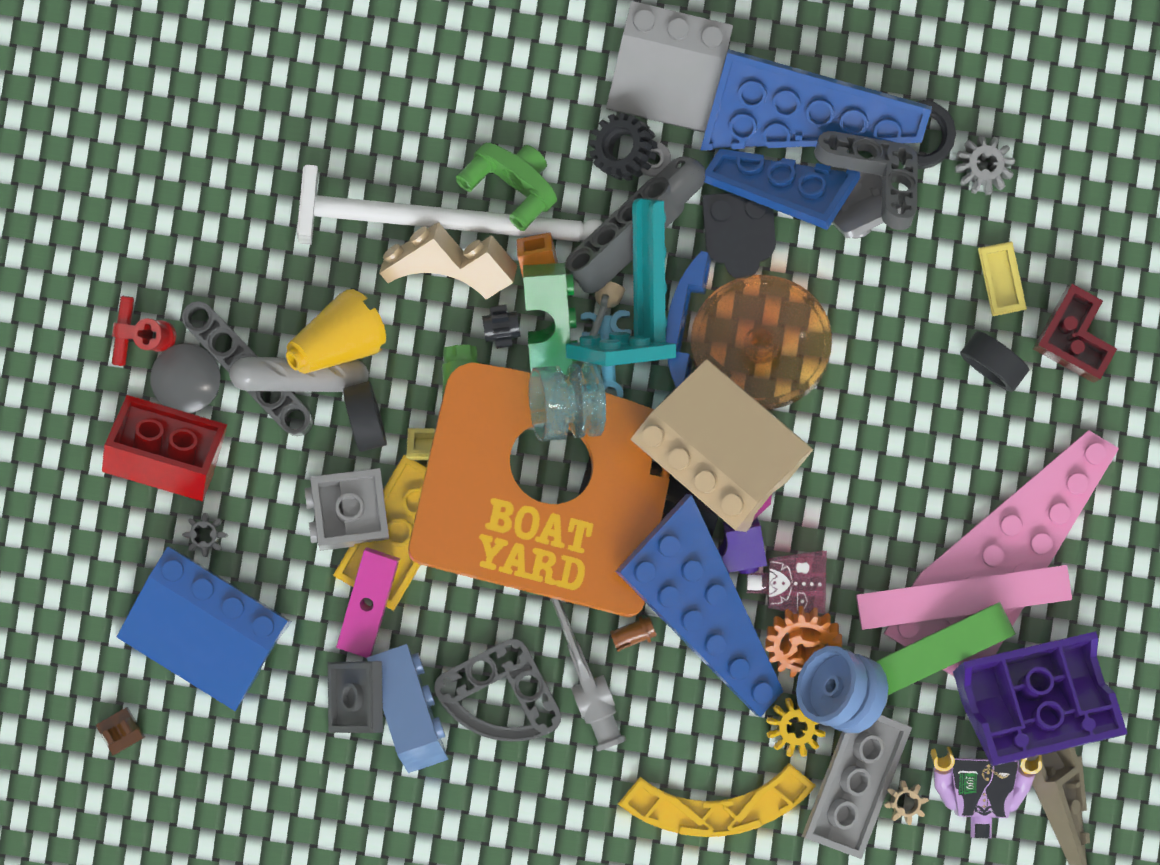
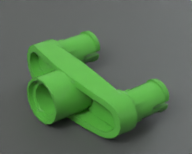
(519, 171)

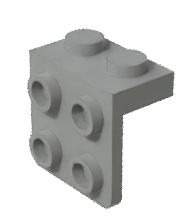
(862, 207)

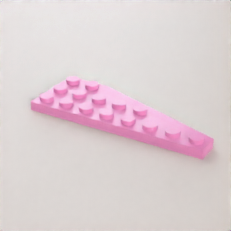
(1018, 533)

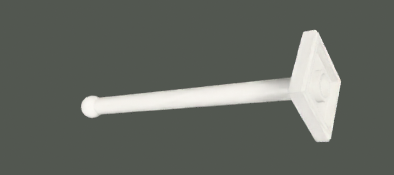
(419, 215)

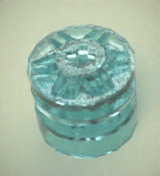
(567, 401)

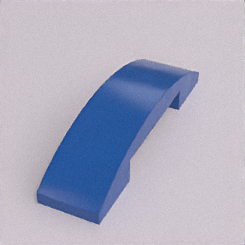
(695, 281)

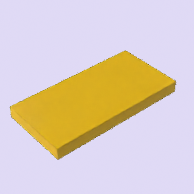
(401, 504)

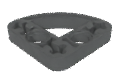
(514, 674)

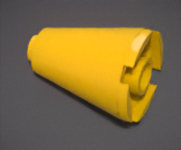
(337, 335)

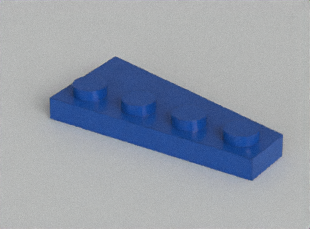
(790, 188)

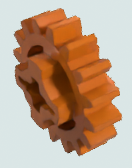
(805, 635)

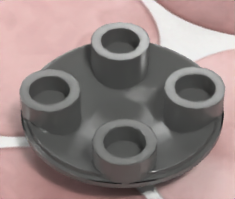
(185, 378)

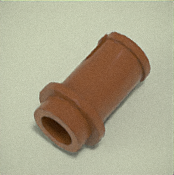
(633, 633)

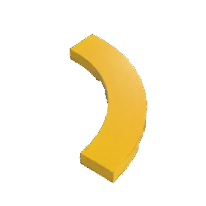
(718, 816)

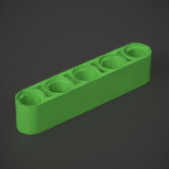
(946, 647)

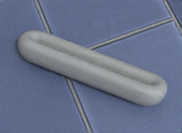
(277, 375)

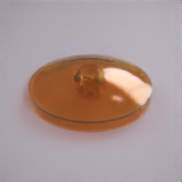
(764, 338)

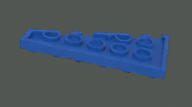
(791, 107)
(693, 593)

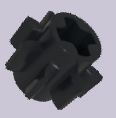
(501, 326)

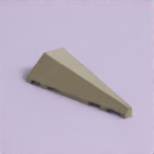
(1063, 798)

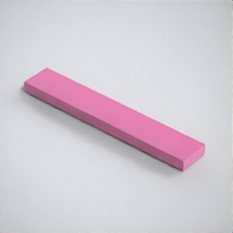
(963, 597)

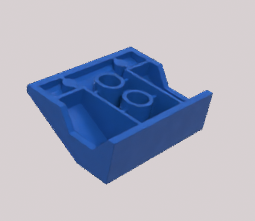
(202, 628)

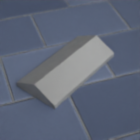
(856, 786)

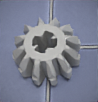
(984, 177)

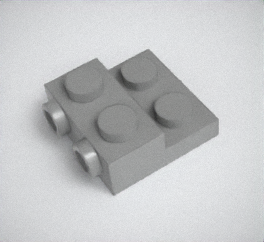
(347, 509)

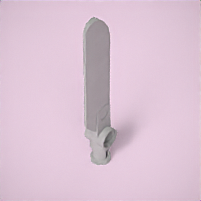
(592, 693)

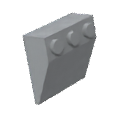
(669, 66)

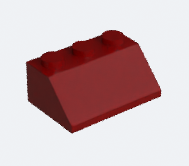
(163, 448)

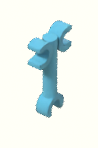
(608, 326)

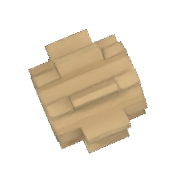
(899, 811)

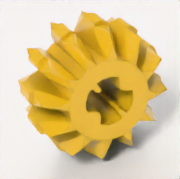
(790, 737)

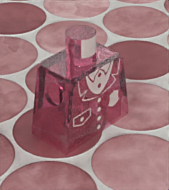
(793, 582)

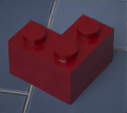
(1066, 337)

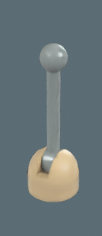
(607, 298)

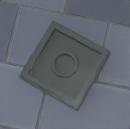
(355, 697)

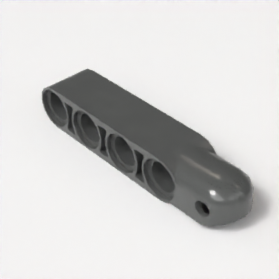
(611, 244)

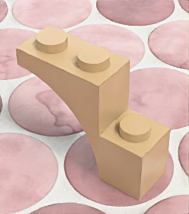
(432, 250)

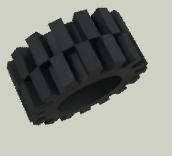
(607, 138)

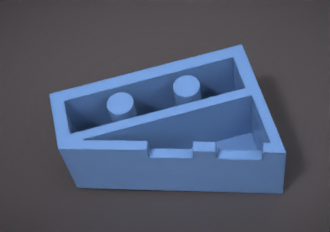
(408, 709)

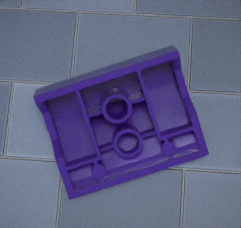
(1039, 699)

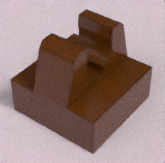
(120, 731)

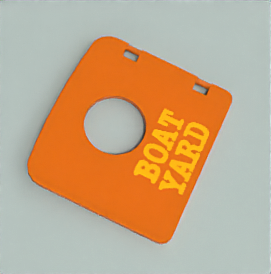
(486, 528)

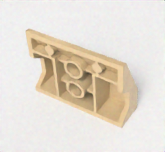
(722, 445)

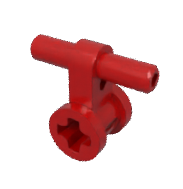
(140, 333)

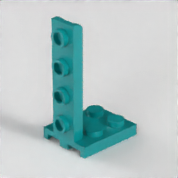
(648, 297)

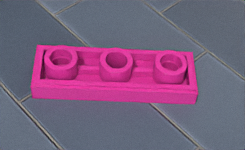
(361, 620)

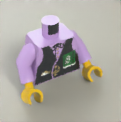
(980, 790)

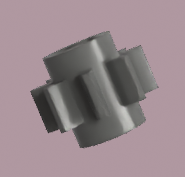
(195, 535)

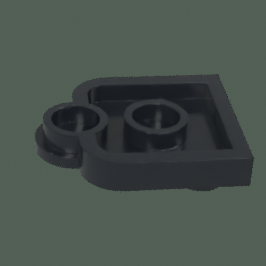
(738, 233)

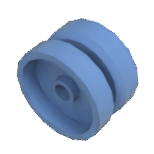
(842, 689)

